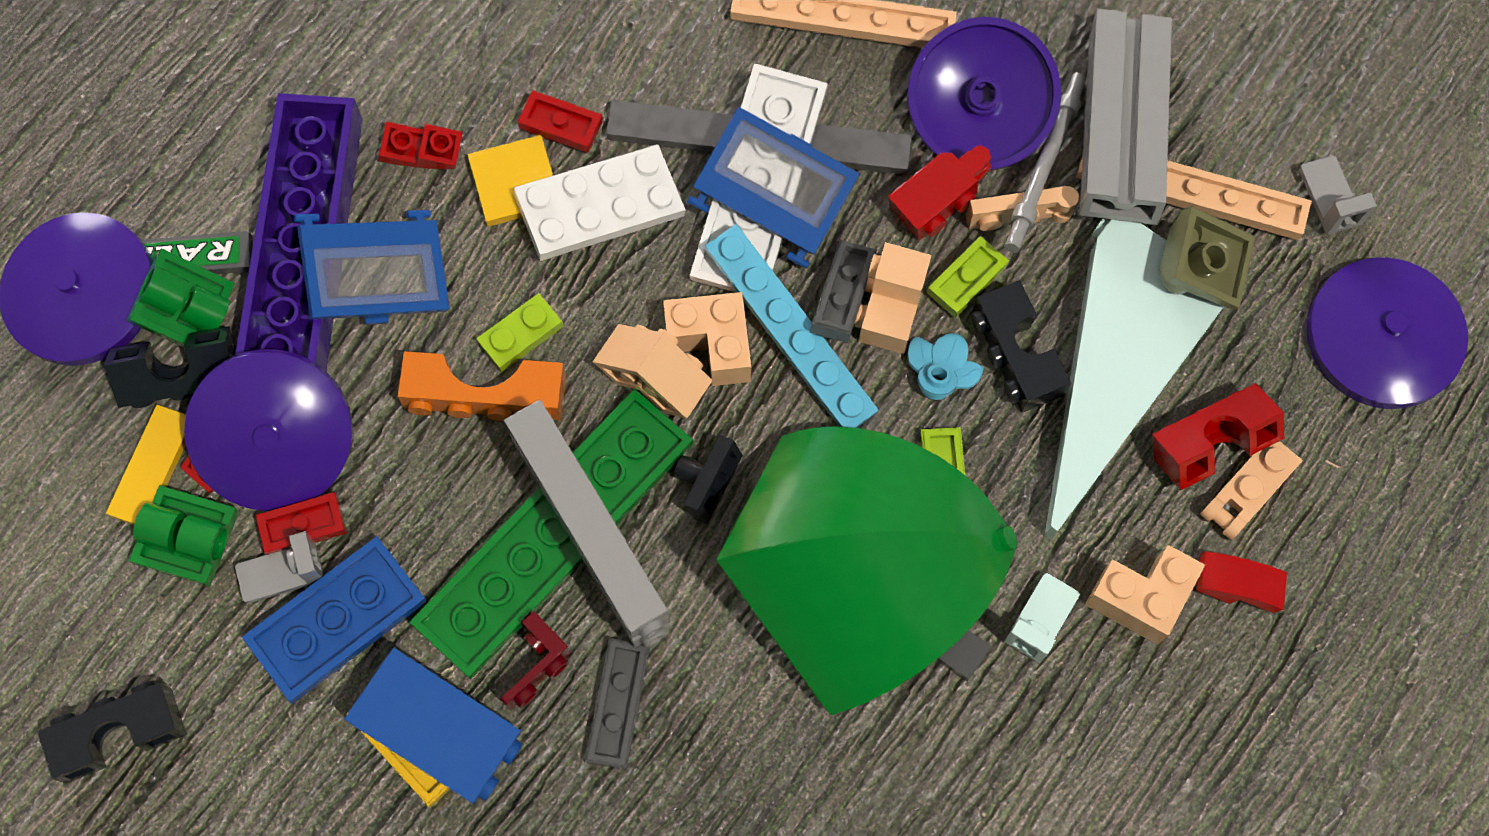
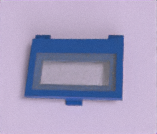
(775, 182)
(372, 268)

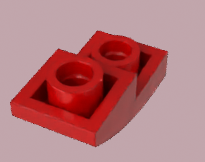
(420, 148)
(1242, 579)

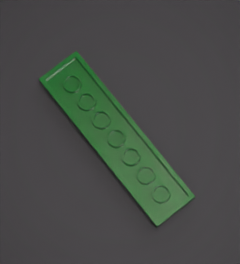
(532, 550)

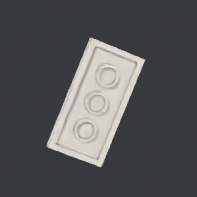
(599, 202)

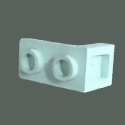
(1042, 618)

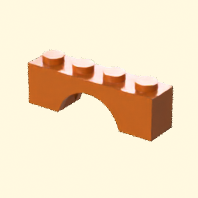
(430, 386)

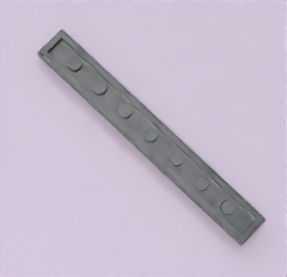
(703, 130)

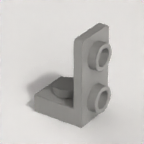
(1332, 196)
(280, 570)

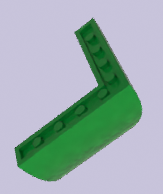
(865, 558)

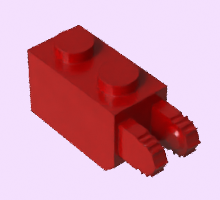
(939, 191)

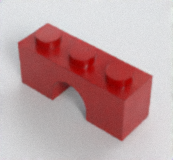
(1242, 418)

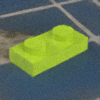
(967, 276)
(520, 332)

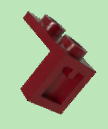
(541, 639)

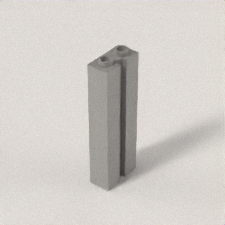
(1126, 118)
(589, 525)

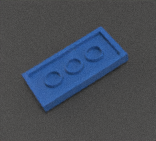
(334, 620)

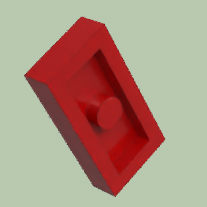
(560, 121)
(317, 517)

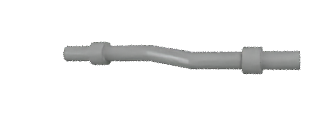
(1025, 212)

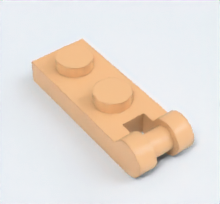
(996, 211)
(1251, 488)

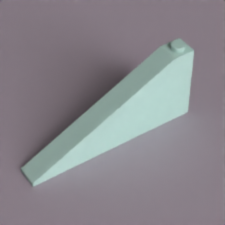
(1124, 355)

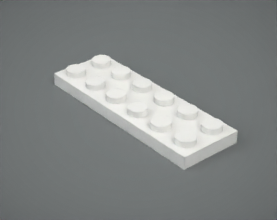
(790, 105)

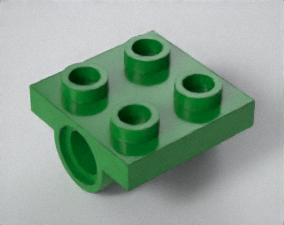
(180, 299)
(182, 535)

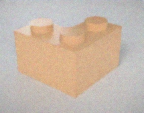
(896, 288)
(714, 325)
(654, 366)
(1150, 602)

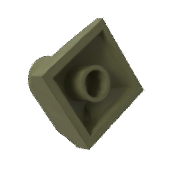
(1206, 258)

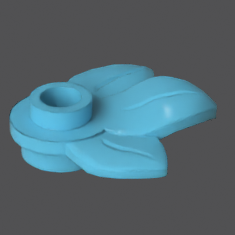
(945, 361)

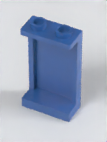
(435, 727)

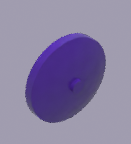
(985, 87)
(74, 288)
(1387, 333)
(268, 429)

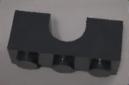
(1029, 377)
(142, 379)
(76, 742)

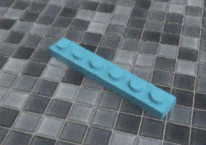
(790, 328)

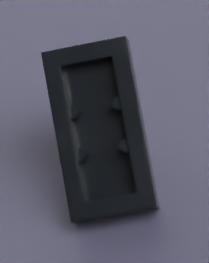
(708, 478)

